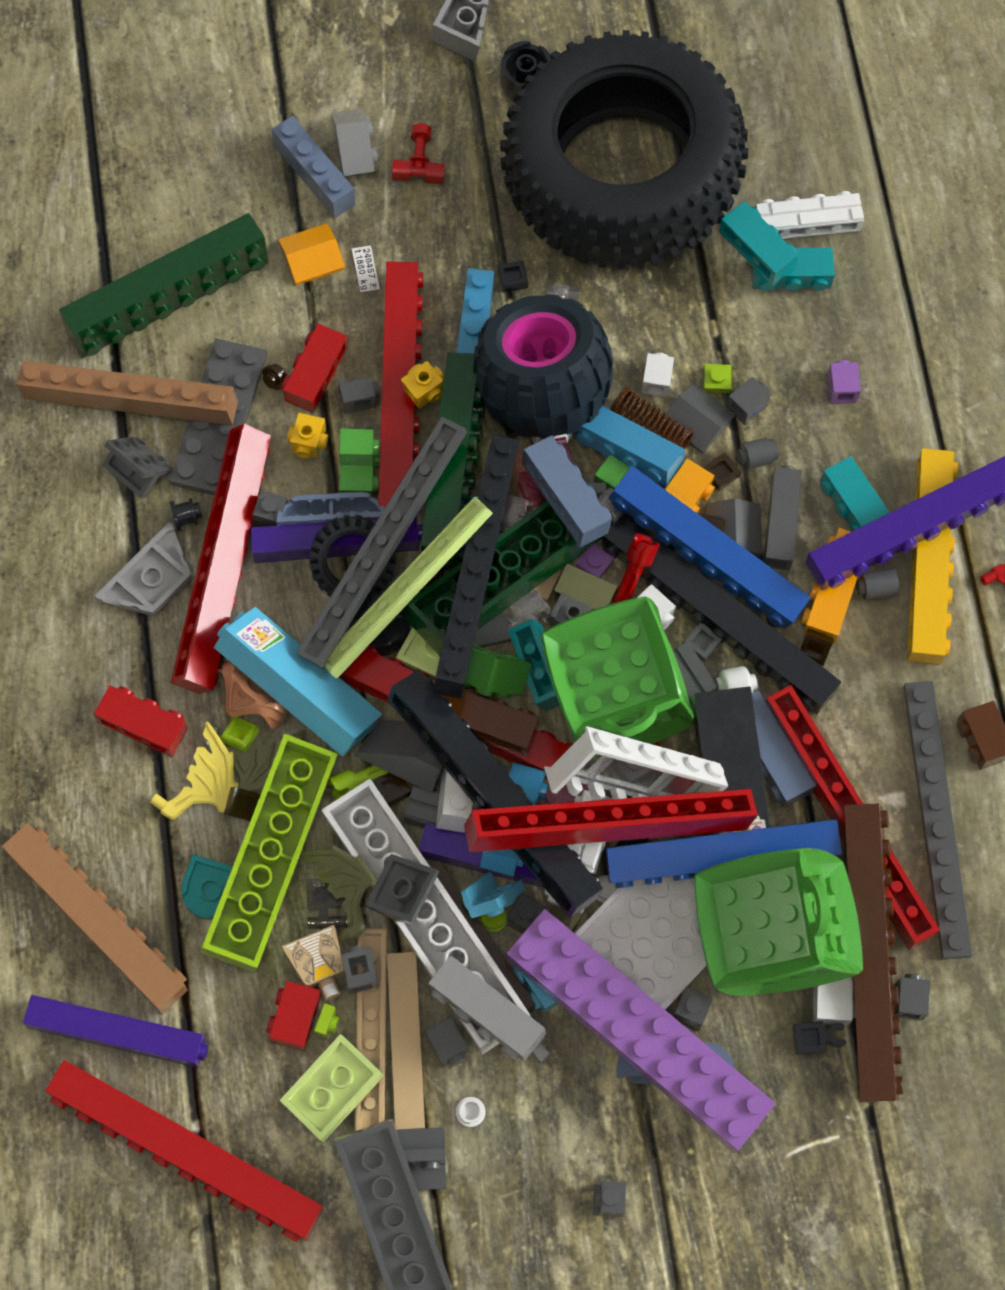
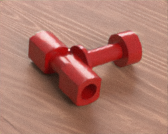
(419, 164)

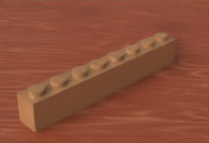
(127, 392)
(95, 918)

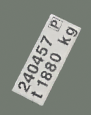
(365, 268)

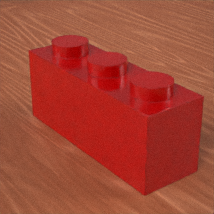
(314, 368)
(141, 720)

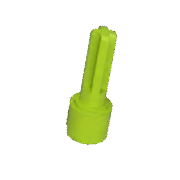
(348, 779)

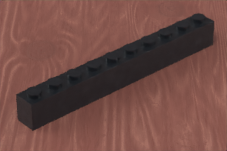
(476, 570)
(727, 618)
(489, 786)

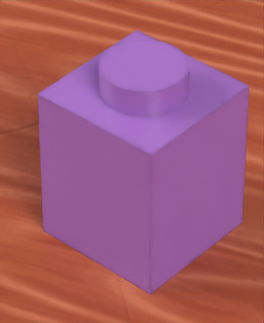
(843, 382)

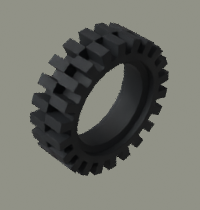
(323, 541)

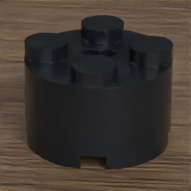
(518, 63)
(392, 635)

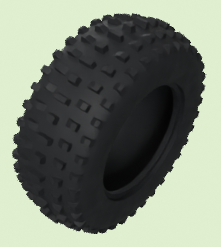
(624, 79)

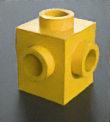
(423, 384)
(308, 436)

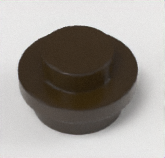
(273, 376)

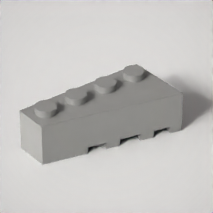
(460, 26)

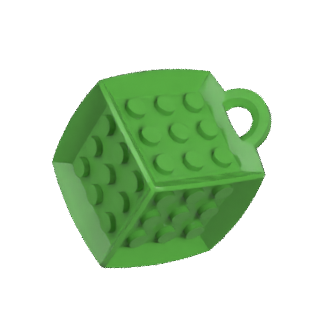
(618, 673)
(778, 922)

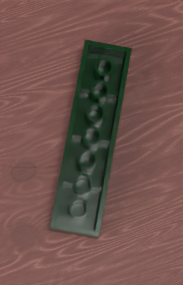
(164, 286)
(464, 406)
(522, 561)

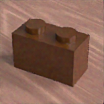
(984, 733)

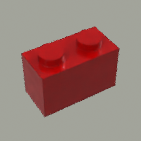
(294, 1015)

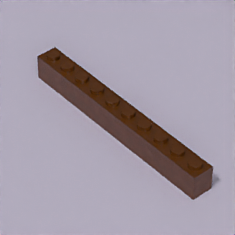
(874, 986)

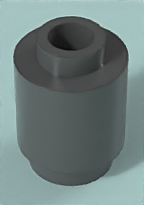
(757, 453)

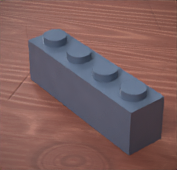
(313, 166)
(566, 491)
(780, 763)

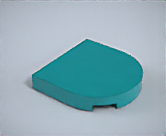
(204, 886)

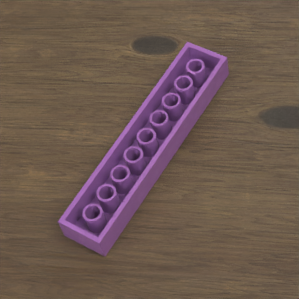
(640, 1031)

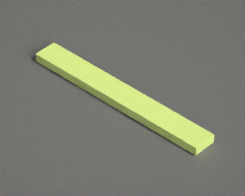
(407, 586)

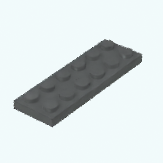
(205, 442)
(392, 1209)

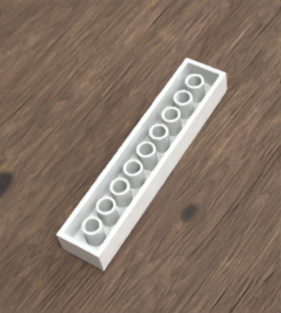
(440, 930)

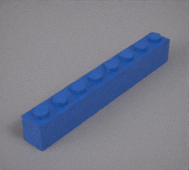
(709, 548)
(693, 854)

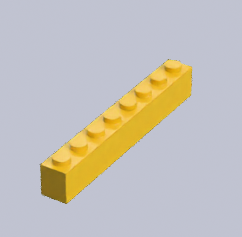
(931, 569)

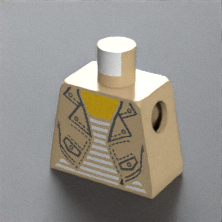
(317, 961)

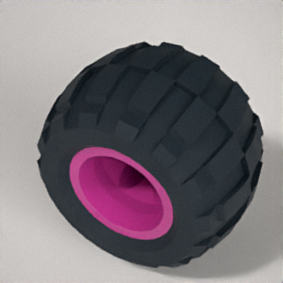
(543, 366)

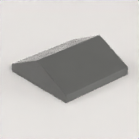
(701, 414)
(741, 522)
(402, 889)

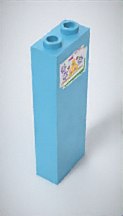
(305, 690)

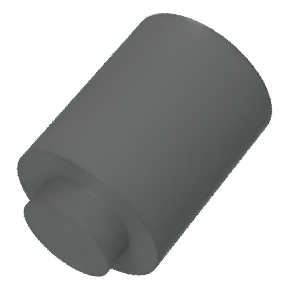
(878, 584)

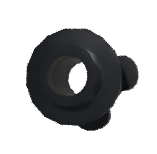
(185, 513)

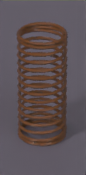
(627, 393)

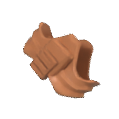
(246, 697)

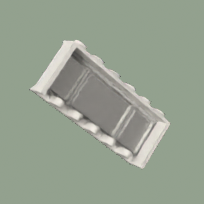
(631, 769)

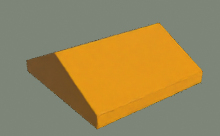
(312, 254)

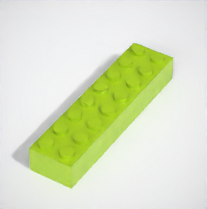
(269, 853)

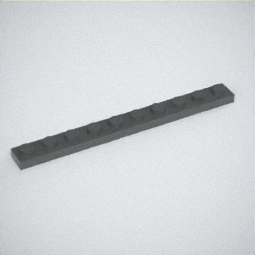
(381, 542)
(937, 821)

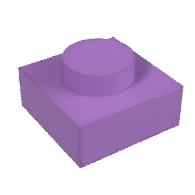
(595, 561)

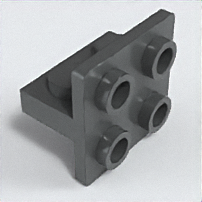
(135, 464)
(425, 1156)

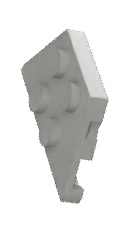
(149, 576)

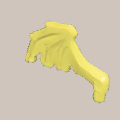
(209, 779)

